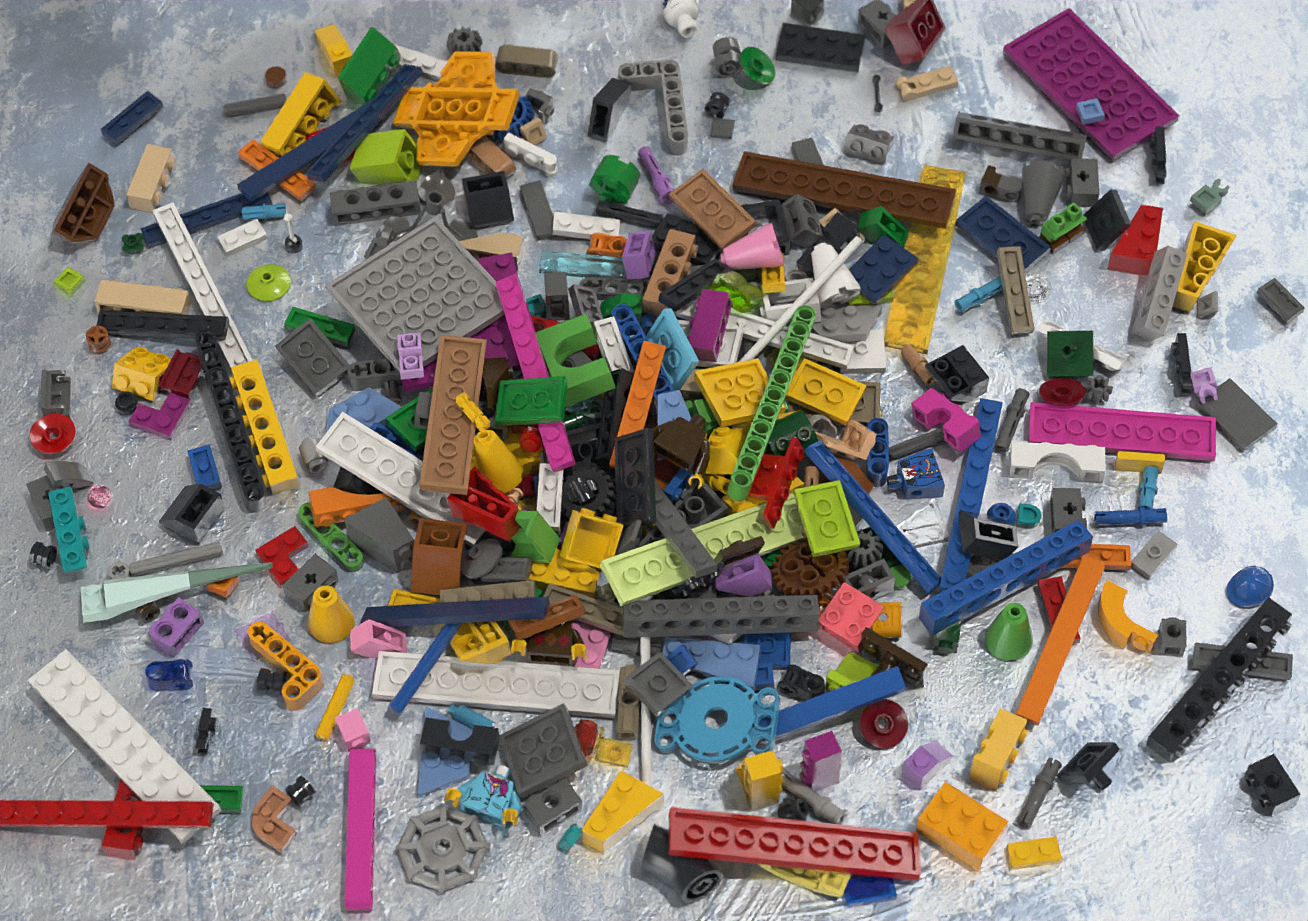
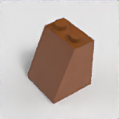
(438, 556)

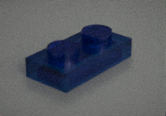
(869, 891)

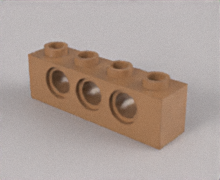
(669, 268)

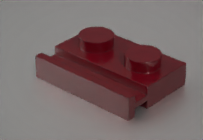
(181, 374)

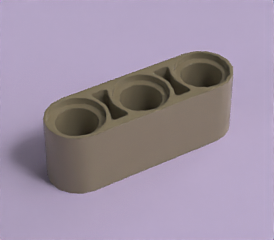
(526, 61)

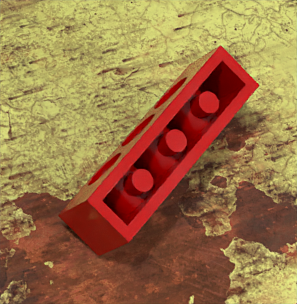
(123, 844)

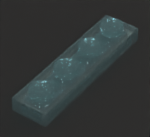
(582, 265)

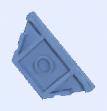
(364, 407)
(441, 771)

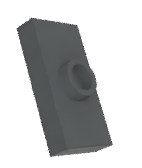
(1280, 300)
(510, 570)

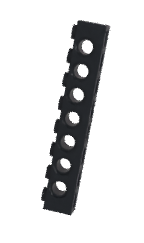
(1268, 614)

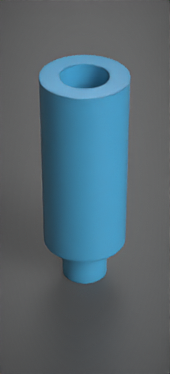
(469, 717)

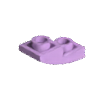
(410, 355)

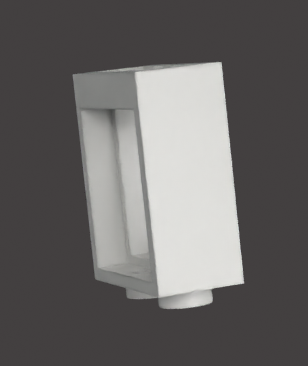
(792, 292)

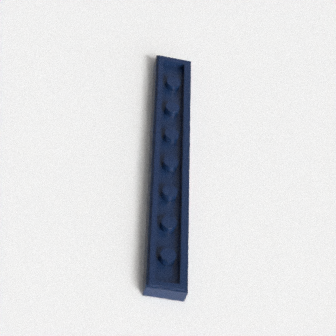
(364, 123)
(295, 160)
(459, 612)

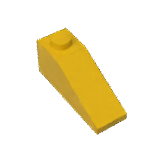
(334, 48)

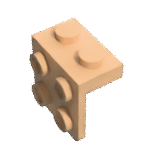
(855, 443)

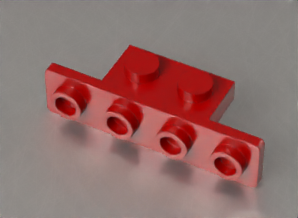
(775, 479)

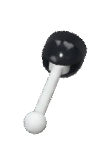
(292, 239)

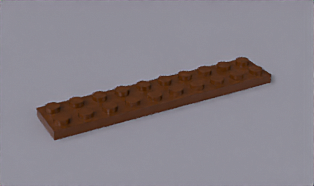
(844, 189)

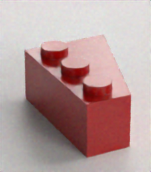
(1138, 243)

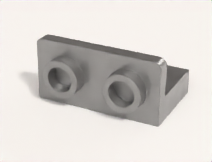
(585, 302)

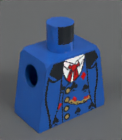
(918, 476)

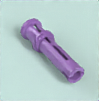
(660, 181)

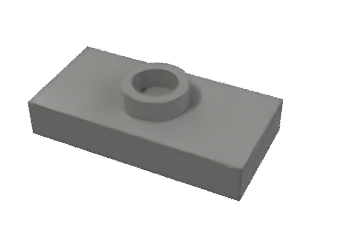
(1153, 554)

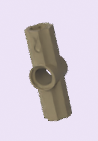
(627, 713)

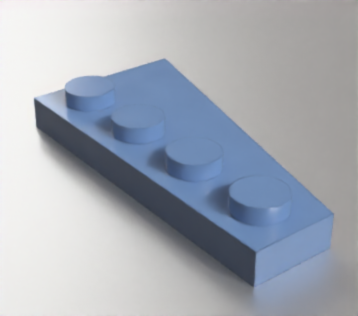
(720, 659)

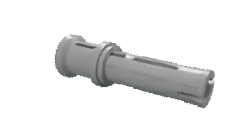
(822, 805)

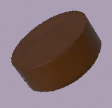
(276, 76)

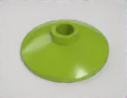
(270, 289)

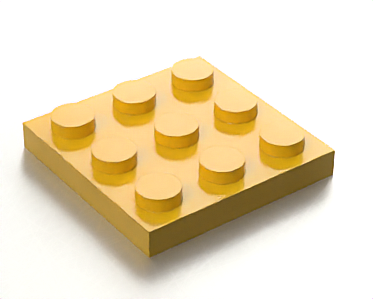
(734, 390)

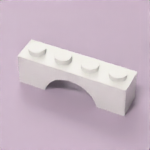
(1083, 461)

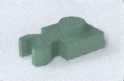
(1208, 198)

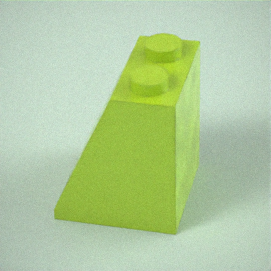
(386, 158)

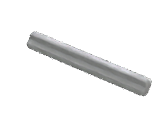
(175, 558)

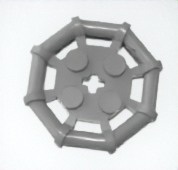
(440, 861)

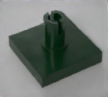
(1070, 354)

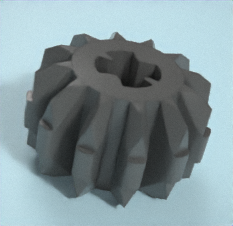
(464, 41)
(868, 551)

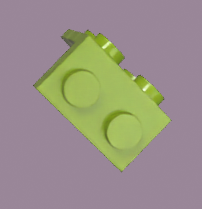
(850, 670)

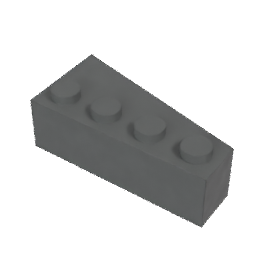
(696, 508)

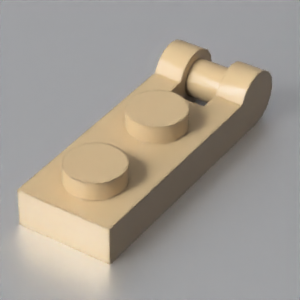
(927, 83)

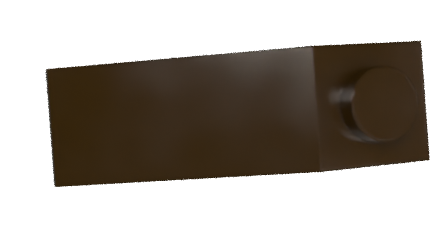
(493, 372)

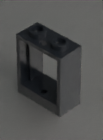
(768, 209)

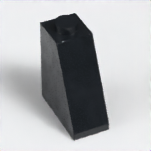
(608, 109)

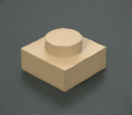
(533, 131)

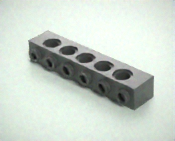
(1019, 136)

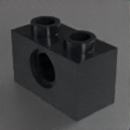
(1271, 771)

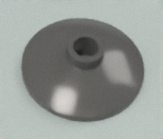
(481, 558)

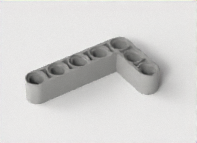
(664, 76)

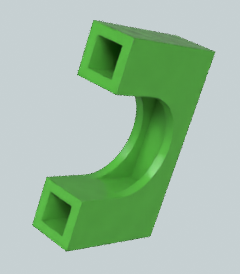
(565, 339)

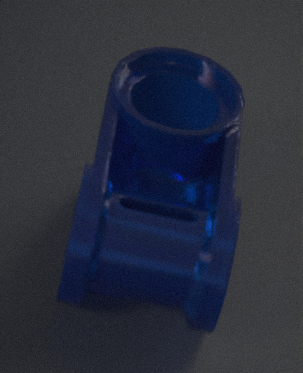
(171, 673)

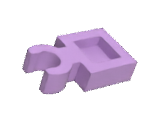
(1204, 383)

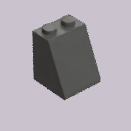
(382, 535)

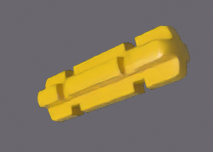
(472, 411)

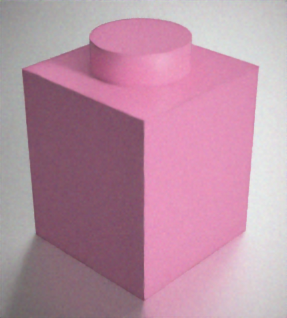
(353, 730)

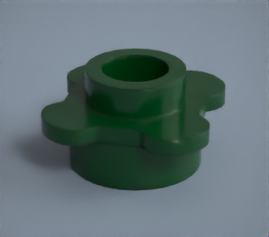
(132, 248)

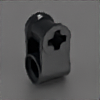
(799, 681)

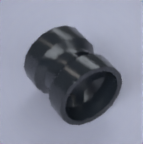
(271, 681)

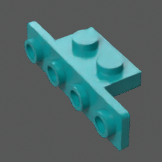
(69, 530)

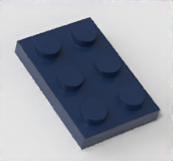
(882, 268)

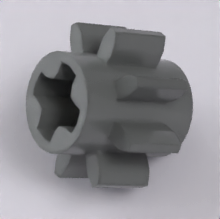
(1098, 389)

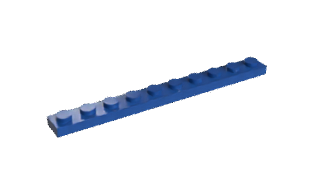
(971, 490)

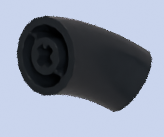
(688, 876)

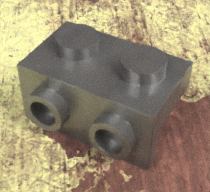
(868, 143)

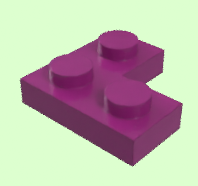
(162, 421)

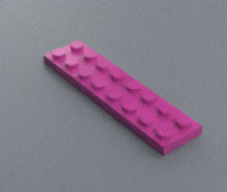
(1124, 430)

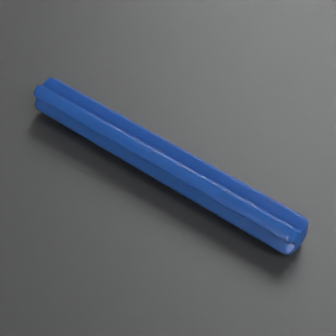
(424, 666)

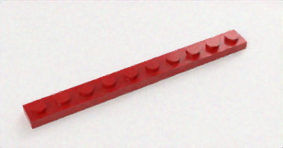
(106, 814)

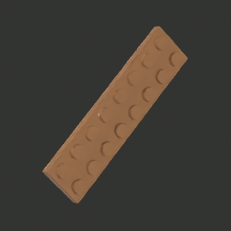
(449, 429)

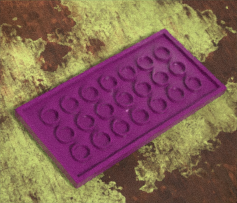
(1078, 66)

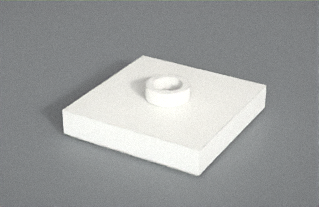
(867, 355)

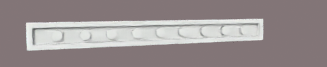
(200, 281)

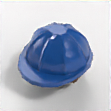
(1250, 586)

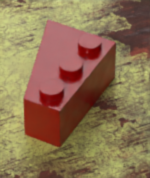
(485, 507)

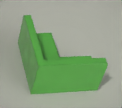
(534, 538)

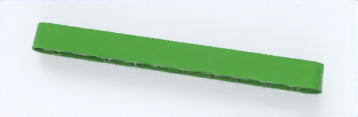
(771, 403)

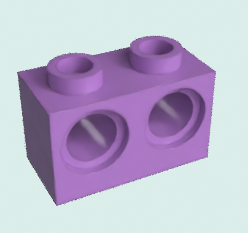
(638, 255)
(181, 629)

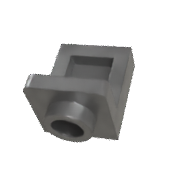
(542, 103)

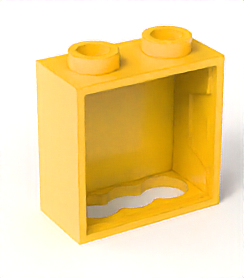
(590, 538)

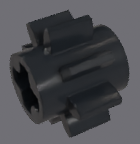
(582, 490)
(793, 809)

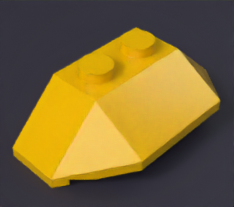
(480, 643)

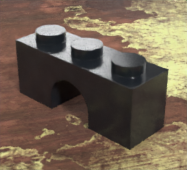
(840, 232)
(478, 748)

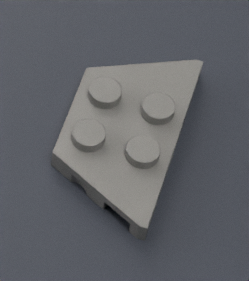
(847, 323)

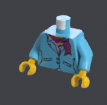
(489, 797)

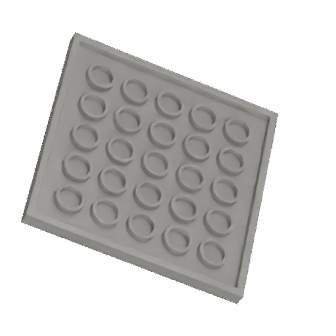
(418, 286)

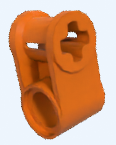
(607, 246)

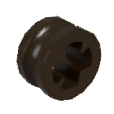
(148, 612)

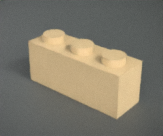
(151, 178)

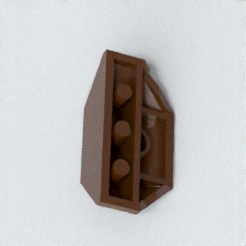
(85, 207)

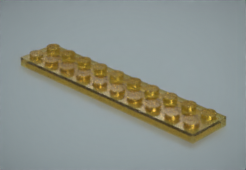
(919, 291)

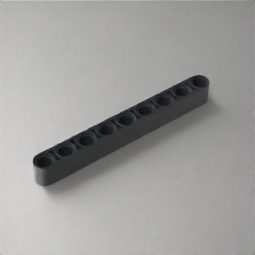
(232, 428)

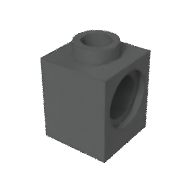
(1169, 645)

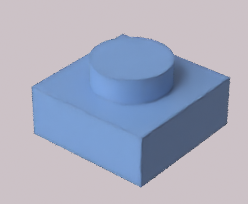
(1090, 111)

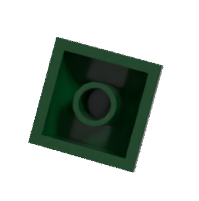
(793, 425)

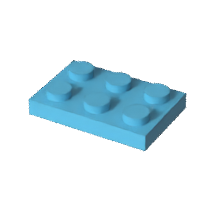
(679, 355)

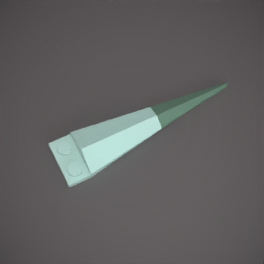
(124, 594)

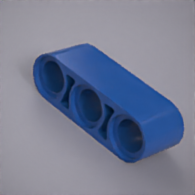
(878, 461)

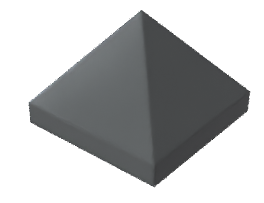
(722, 128)

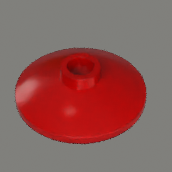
(51, 426)

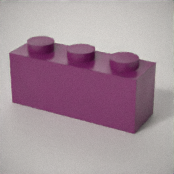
(709, 324)
(821, 761)

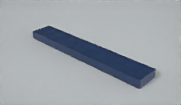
(205, 217)

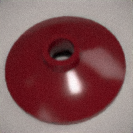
(1062, 391)
(895, 720)

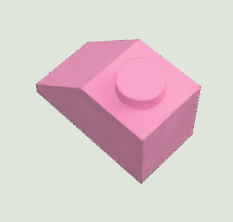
(373, 637)

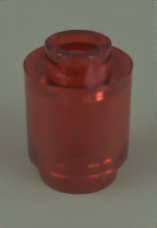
(587, 735)

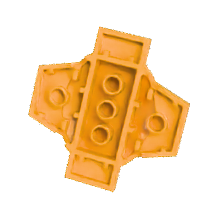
(456, 109)

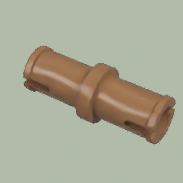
(917, 364)

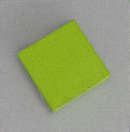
(69, 281)

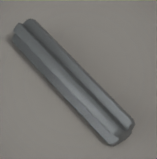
(255, 105)
(916, 444)

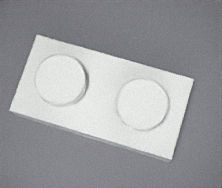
(242, 237)

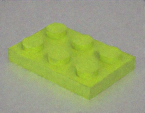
(826, 518)

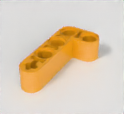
(282, 660)

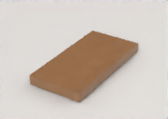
(712, 209)

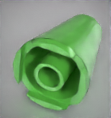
(1010, 634)

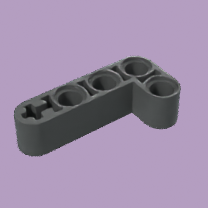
(366, 374)

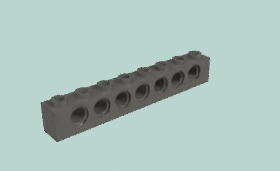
(720, 616)

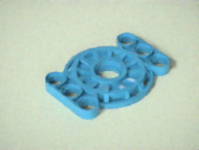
(735, 736)

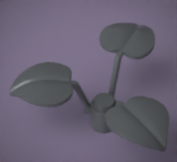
(435, 192)

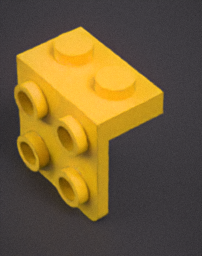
(140, 372)

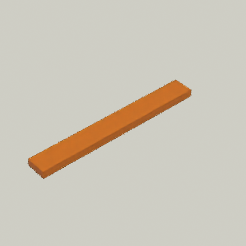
(1060, 640)

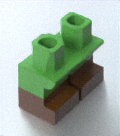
(1063, 228)

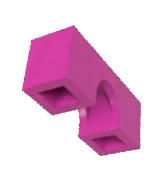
(959, 427)

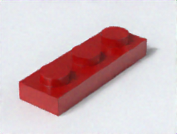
(1053, 595)

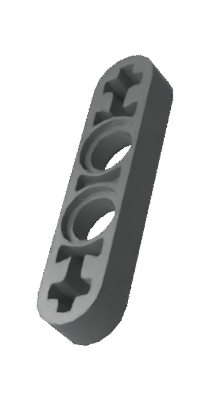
(622, 285)

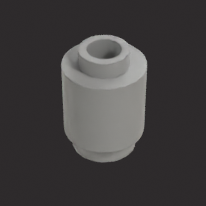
(313, 460)

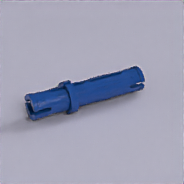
(1137, 516)

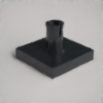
(1107, 220)
(1089, 764)

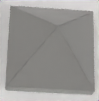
(1208, 304)

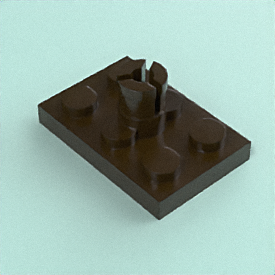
(892, 655)

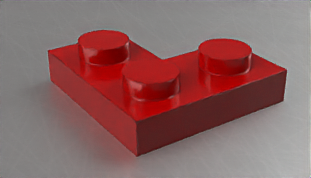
(280, 552)

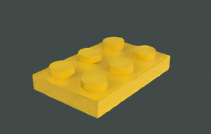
(825, 391)

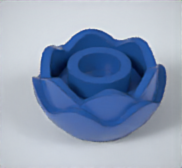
(1002, 509)

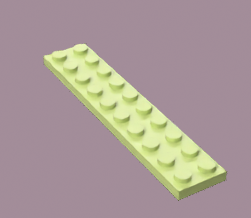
(659, 567)

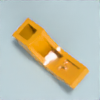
(1118, 624)

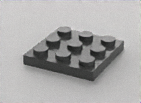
(543, 750)

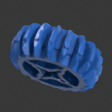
(525, 109)

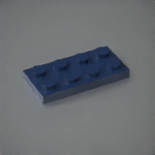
(996, 228)

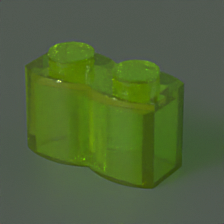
(743, 296)

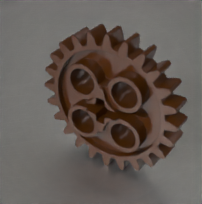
(802, 574)

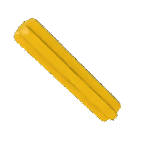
(334, 707)

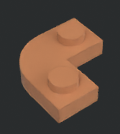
(267, 820)

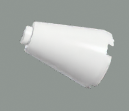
(840, 285)

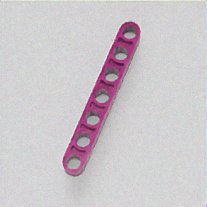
(360, 830)

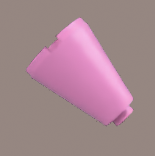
(754, 250)

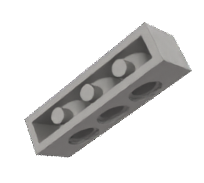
(1159, 293)

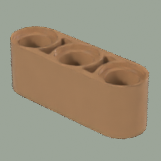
(490, 157)

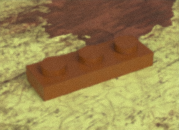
(558, 612)

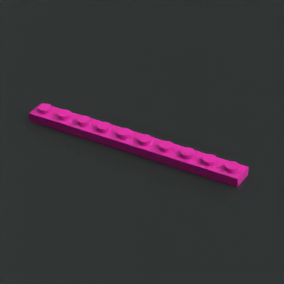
(533, 365)

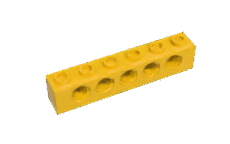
(278, 479)

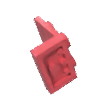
(849, 615)

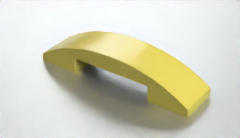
(819, 881)

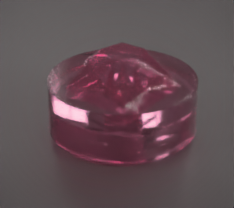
(99, 496)

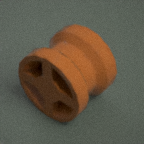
(93, 336)

